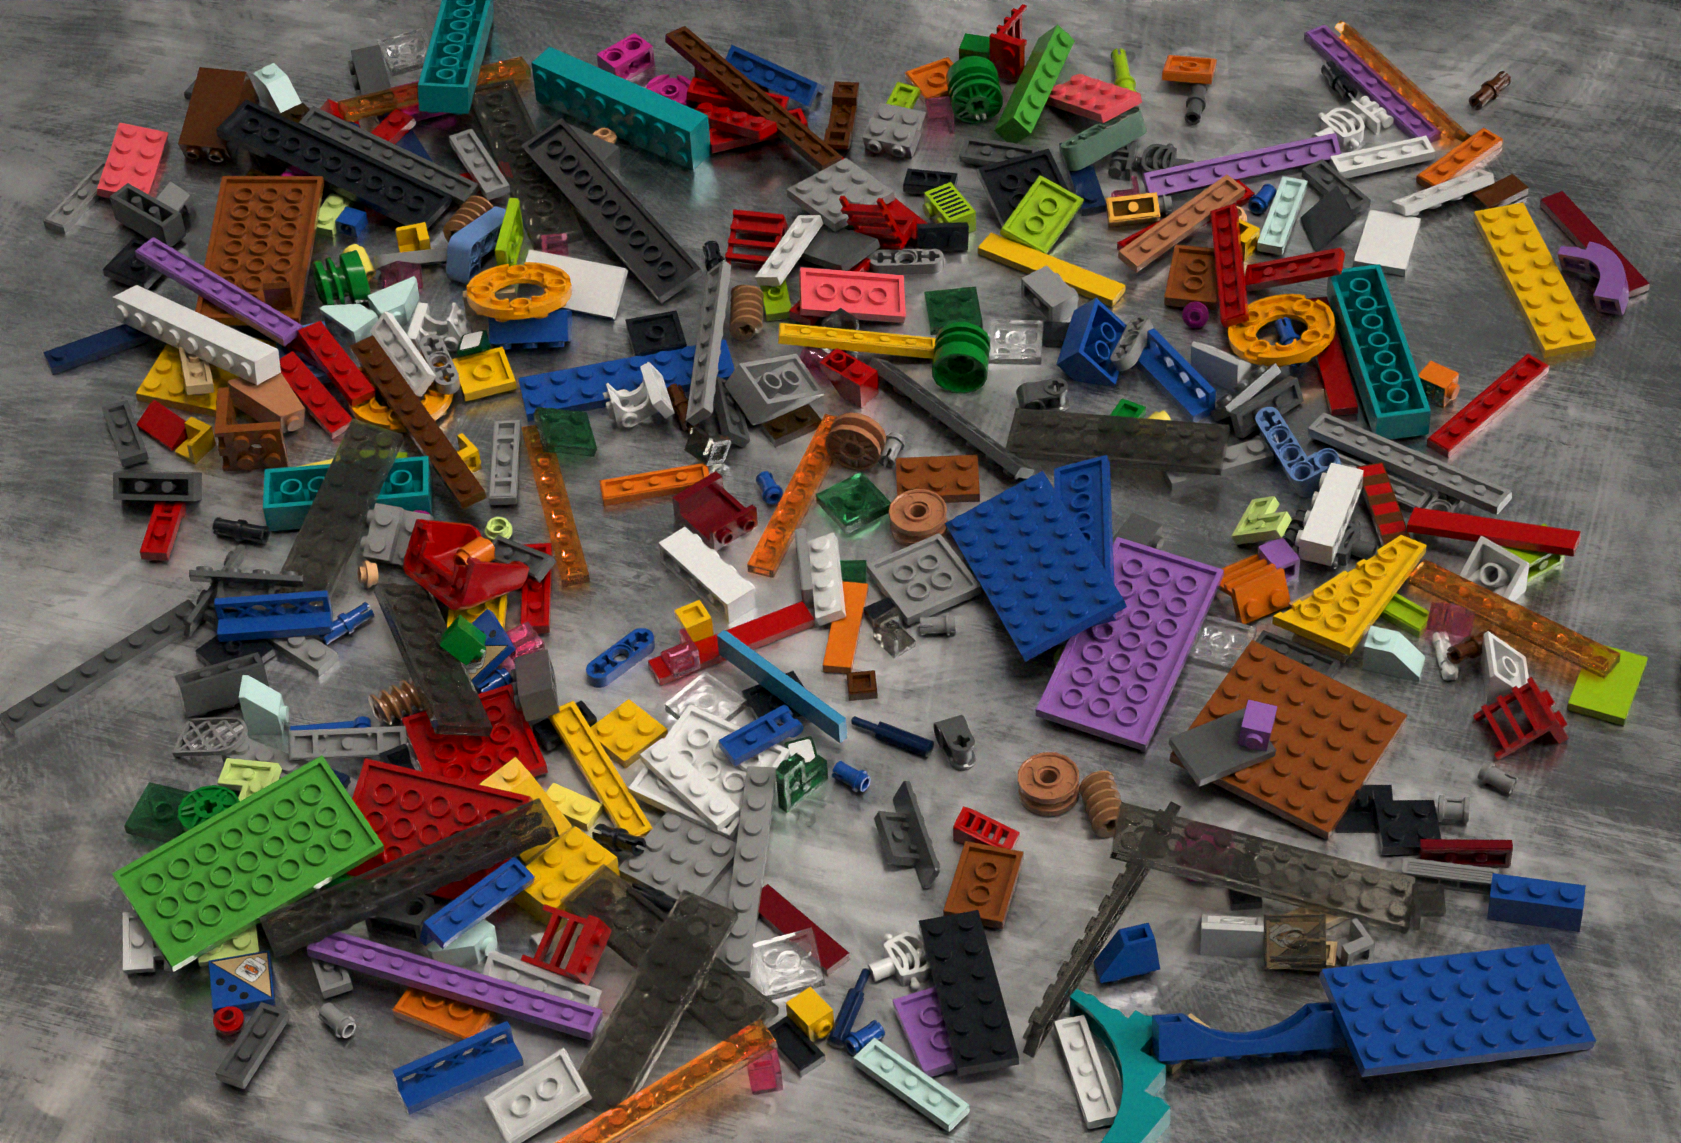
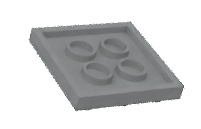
(822, 192)
(924, 578)
(680, 858)

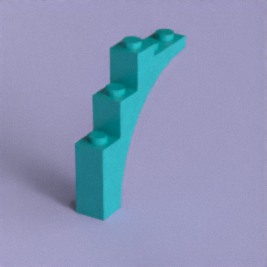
(1128, 1041)

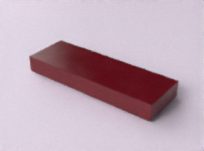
(1467, 851)

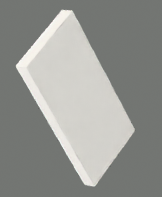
(594, 285)

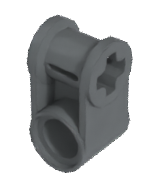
(1042, 396)
(956, 742)

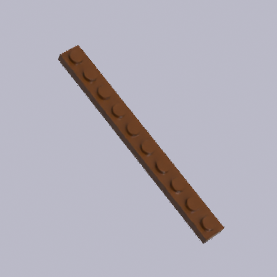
(752, 98)
(418, 422)

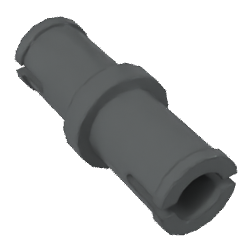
(1195, 103)

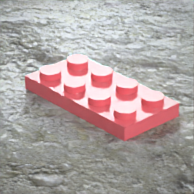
(1093, 98)
(132, 159)
(858, 293)

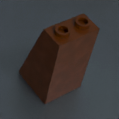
(213, 100)

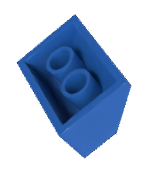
(529, 332)
(1090, 343)

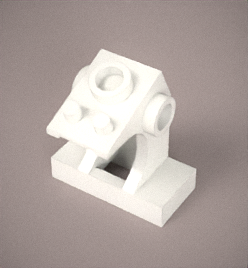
(449, 330)
(651, 393)

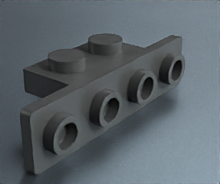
(236, 583)
(205, 606)
(906, 836)

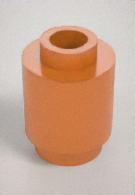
(478, 548)

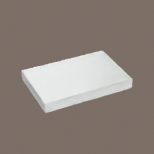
(1387, 241)
(537, 1097)

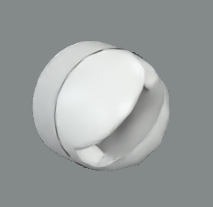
(534, 941)

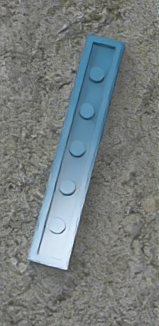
(782, 686)

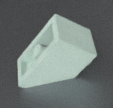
(275, 88)
(396, 299)
(349, 321)
(1392, 654)
(262, 708)
(468, 948)

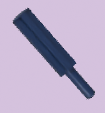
(897, 736)
(848, 1012)

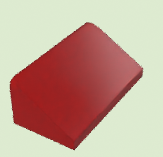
(163, 425)

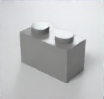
(1049, 295)

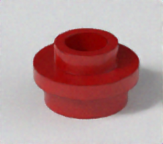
(228, 1027)

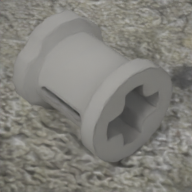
(1453, 809)

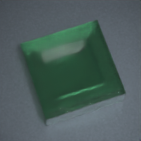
(854, 571)

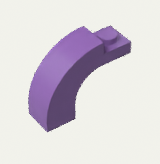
(1599, 261)

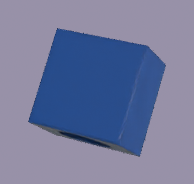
(351, 222)

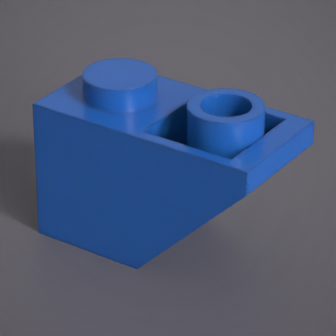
(1128, 954)

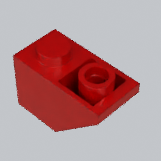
(851, 377)

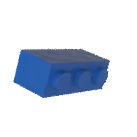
(1536, 902)

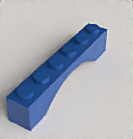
(1310, 1028)

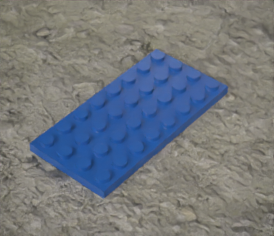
(1035, 566)
(1456, 1009)

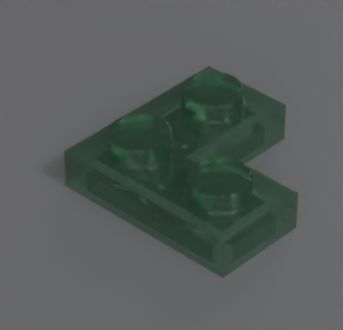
(799, 779)

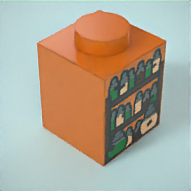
(1439, 383)

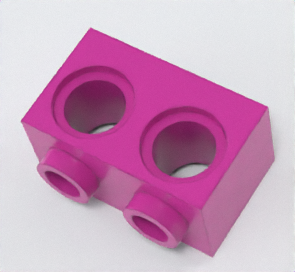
(627, 57)

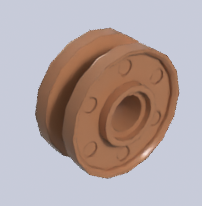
(855, 441)
(917, 516)
(1048, 784)

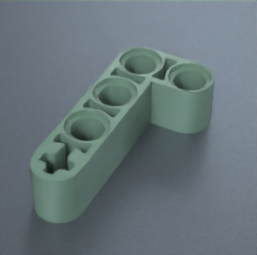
(1103, 139)

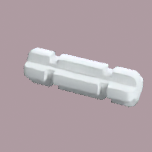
(1441, 644)

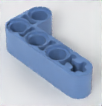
(473, 243)
(1300, 470)

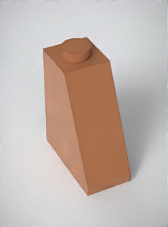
(268, 401)

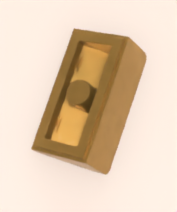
(1132, 210)

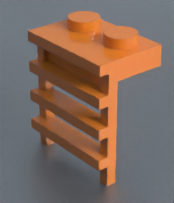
(1255, 588)

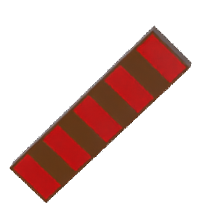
(1382, 503)

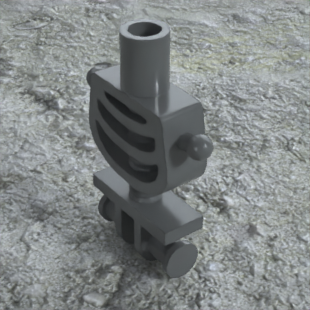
(1154, 157)
(1349, 545)

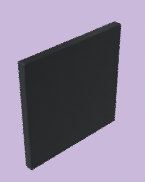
(1328, 218)
(1360, 814)

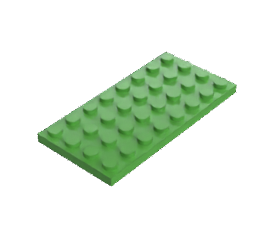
(247, 862)

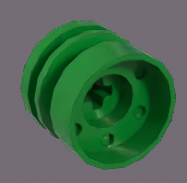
(974, 89)
(341, 281)
(961, 357)
(204, 804)

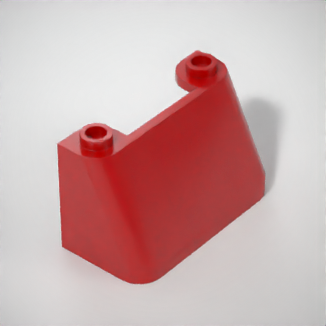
(459, 587)

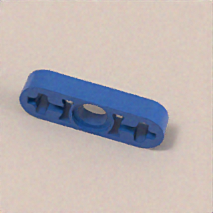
(617, 668)

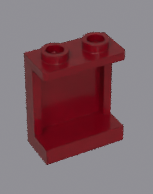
(713, 512)

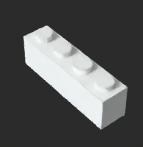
(1330, 514)
(707, 574)

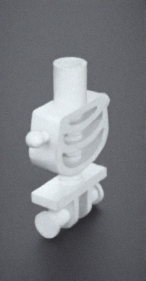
(1350, 124)
(899, 954)

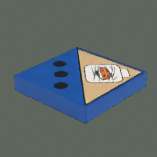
(497, 647)
(242, 981)

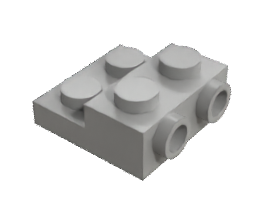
(894, 130)
(389, 534)

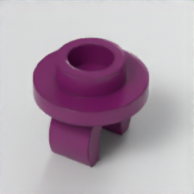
(1195, 314)

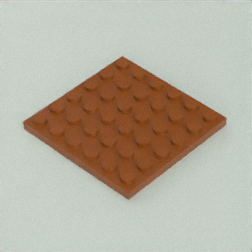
(1322, 736)

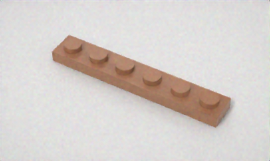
(1180, 223)

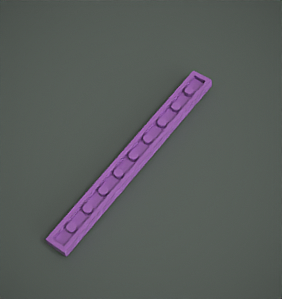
(458, 984)

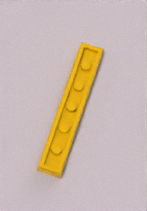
(1030, 260)
(856, 340)
(599, 770)

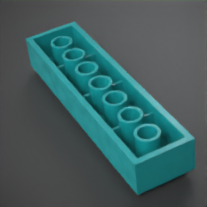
(455, 56)
(623, 107)
(1378, 353)

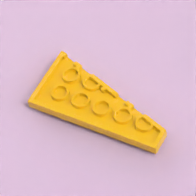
(1353, 600)

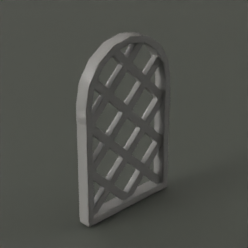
(180, 751)

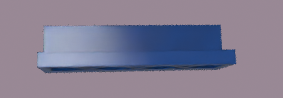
(774, 76)
(1176, 378)
(275, 619)
(476, 903)
(459, 1070)

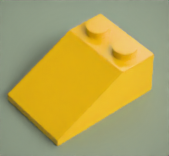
(518, 779)

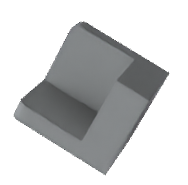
(175, 197)
(1356, 947)

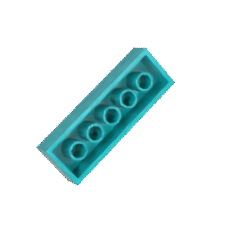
(293, 489)

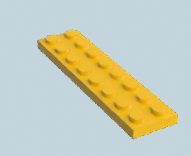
(1534, 280)

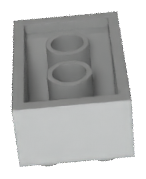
(772, 387)

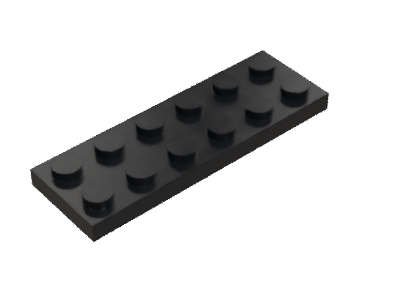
(968, 993)

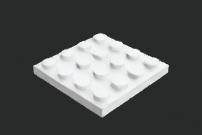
(697, 739)

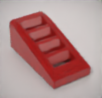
(976, 821)

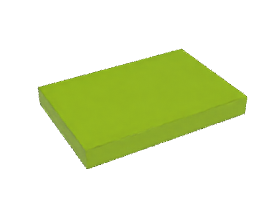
(1042, 215)
(510, 235)
(1609, 697)

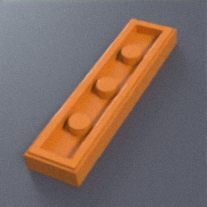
(1460, 158)
(651, 484)
(846, 631)

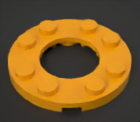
(484, 285)
(1315, 315)
(380, 416)

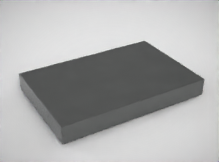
(839, 249)
(1214, 751)

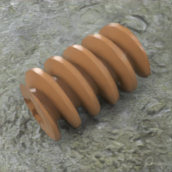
(467, 213)
(746, 312)
(395, 701)
(1101, 802)

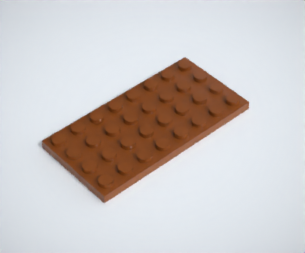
(263, 236)

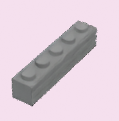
(1451, 875)

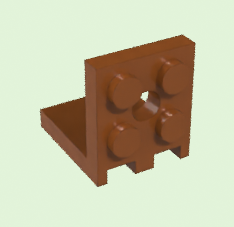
(236, 439)

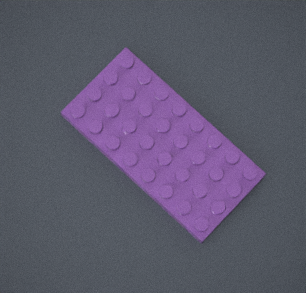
(1123, 671)

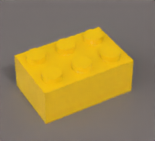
(560, 871)

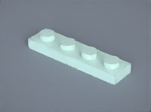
(1282, 215)
(911, 1084)

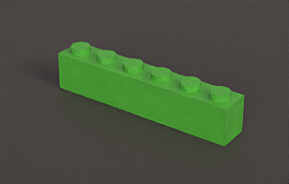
(1034, 85)

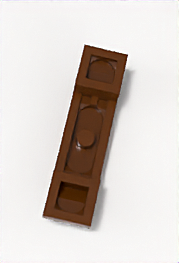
(842, 115)

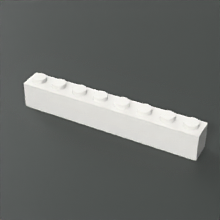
(197, 334)

